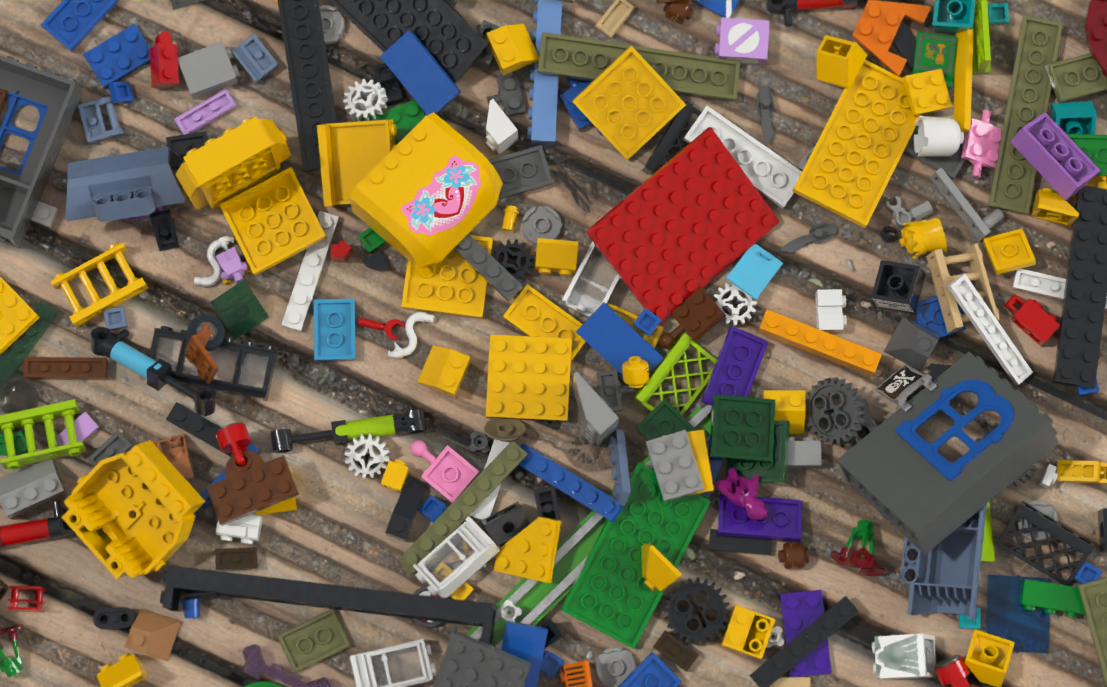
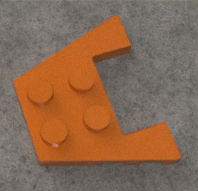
(879, 26)

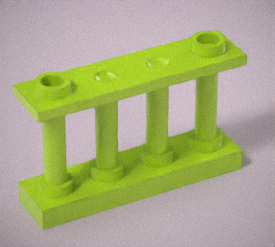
(46, 415)

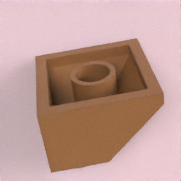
(153, 634)

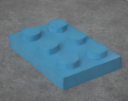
(334, 330)

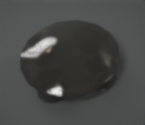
(18, 395)

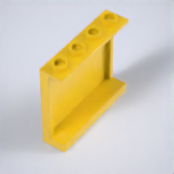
(350, 153)

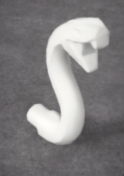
(212, 280)
(415, 317)

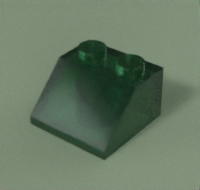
(239, 309)

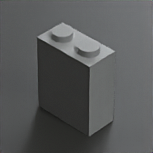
(208, 70)

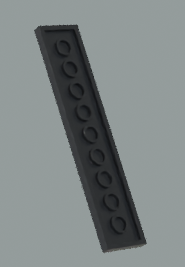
(307, 74)
(1084, 293)

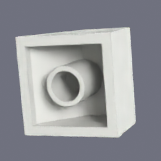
(499, 129)

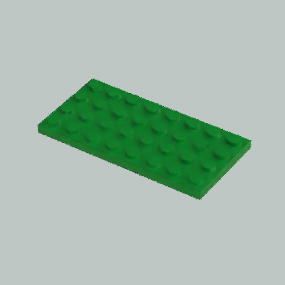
(610, 584)

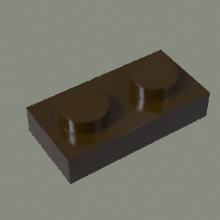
(236, 558)
(675, 651)

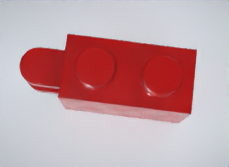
(164, 62)
(1032, 319)

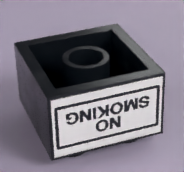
(898, 286)

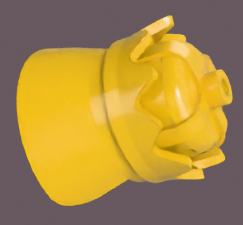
(923, 237)

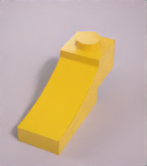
(1082, 472)

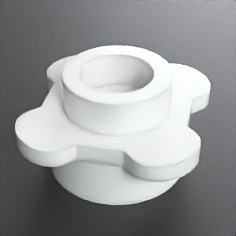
(508, 606)
(778, 638)

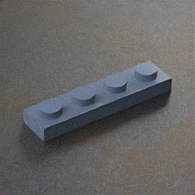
(620, 467)

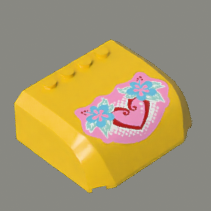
(427, 192)

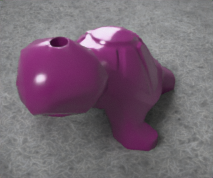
(742, 493)

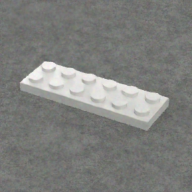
(763, 167)

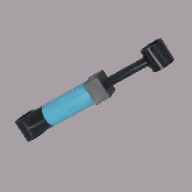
(156, 372)

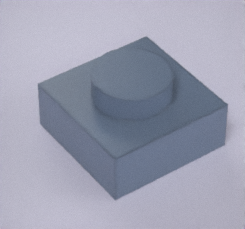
(115, 318)

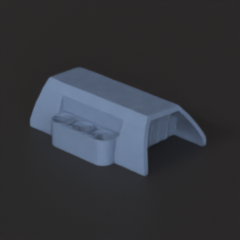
(122, 185)
(948, 573)

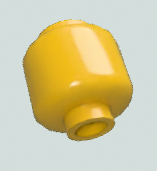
(635, 372)

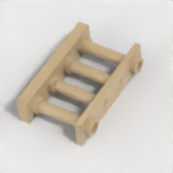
(941, 278)

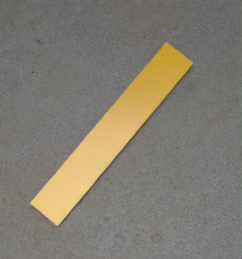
(963, 79)

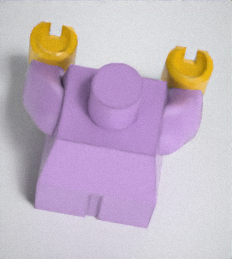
(232, 266)

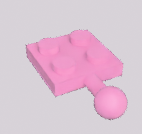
(447, 473)

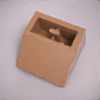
(177, 452)

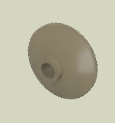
(504, 429)

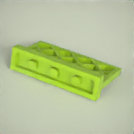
(981, 40)
(666, 366)

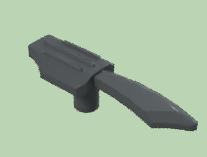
(765, 104)
(816, 235)

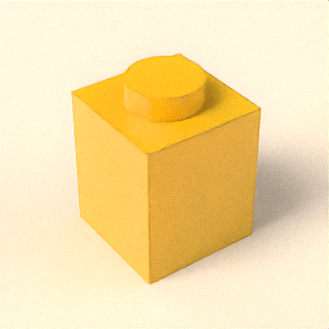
(395, 475)

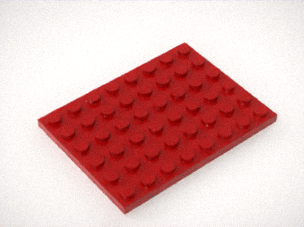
(683, 225)

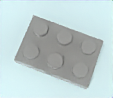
(674, 465)

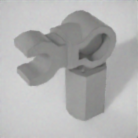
(914, 214)

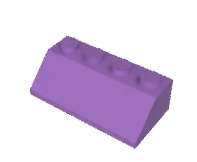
(1055, 156)

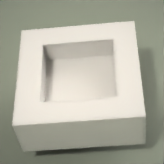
(44, 214)
(1048, 476)

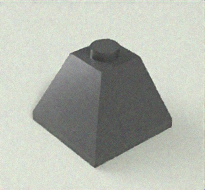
(911, 343)

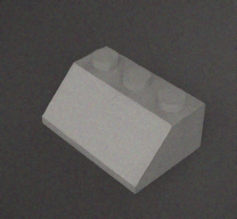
(30, 488)

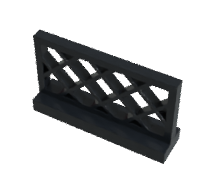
(669, 137)
(1054, 528)

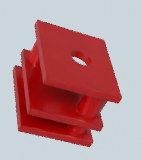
(14, 601)

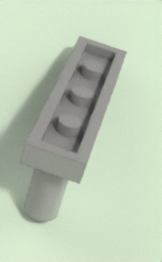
(979, 227)

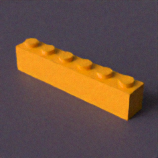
(819, 343)

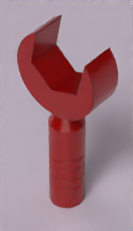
(380, 326)

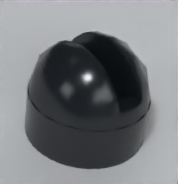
(888, 238)

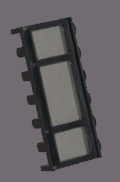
(241, 366)

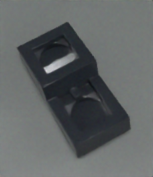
(389, 83)

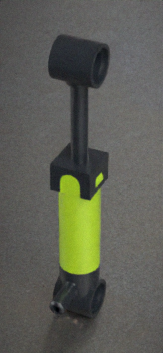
(344, 431)

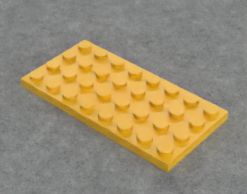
(859, 146)

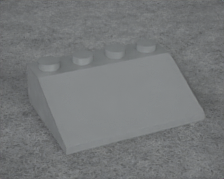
(596, 416)

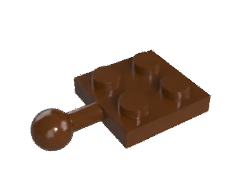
(695, 316)

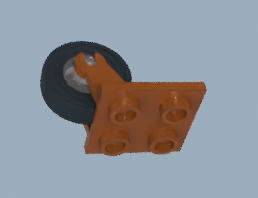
(204, 335)

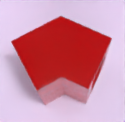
(341, 252)

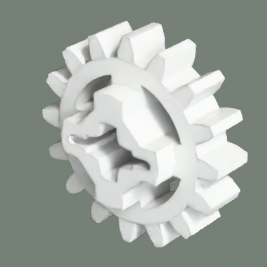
(374, 97)
(743, 303)
(359, 453)

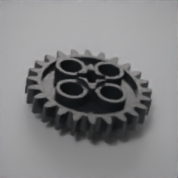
(713, 602)

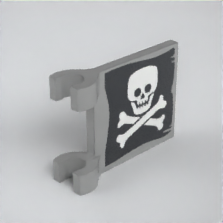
(904, 383)

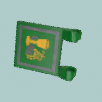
(935, 53)

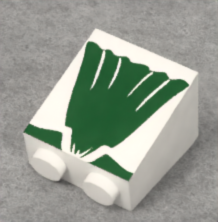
(904, 656)

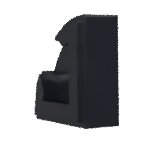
(376, 262)

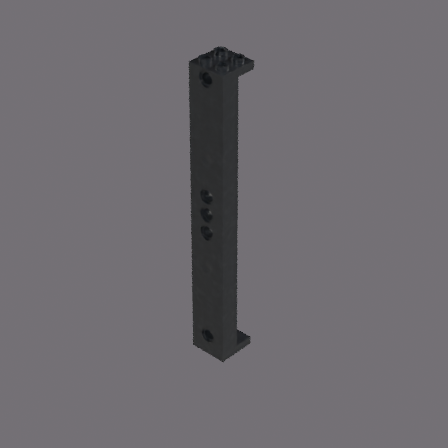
(329, 597)

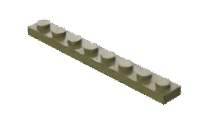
(464, 505)

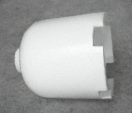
(937, 136)

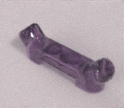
(256, 667)

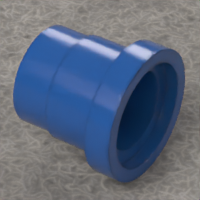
(191, 607)

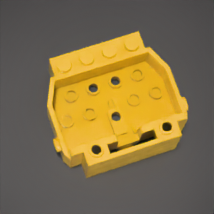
(233, 162)
(114, 489)

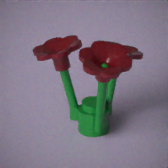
(863, 558)
(11, 665)

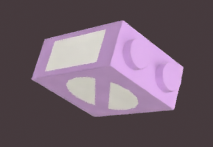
(743, 40)

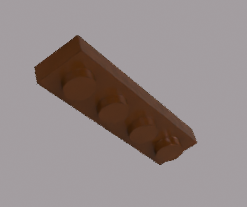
(65, 368)

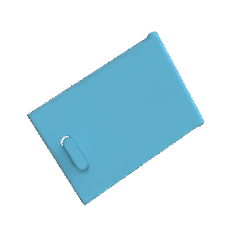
(754, 271)

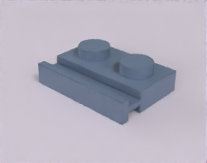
(255, 58)

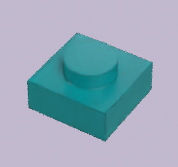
(998, 13)
(965, 623)

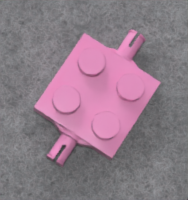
(981, 144)

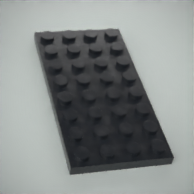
(434, 22)

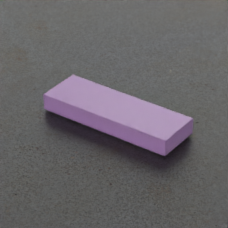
(205, 112)

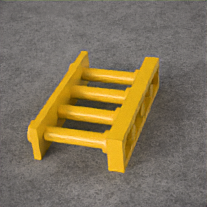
(117, 296)

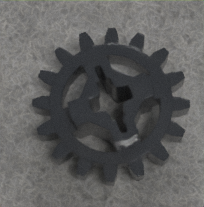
(519, 256)

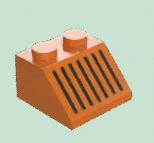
(576, 674)

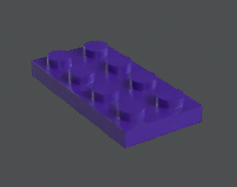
(735, 365)
(781, 523)
(798, 613)

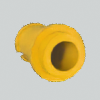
(509, 218)

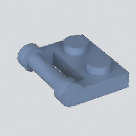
(94, 123)

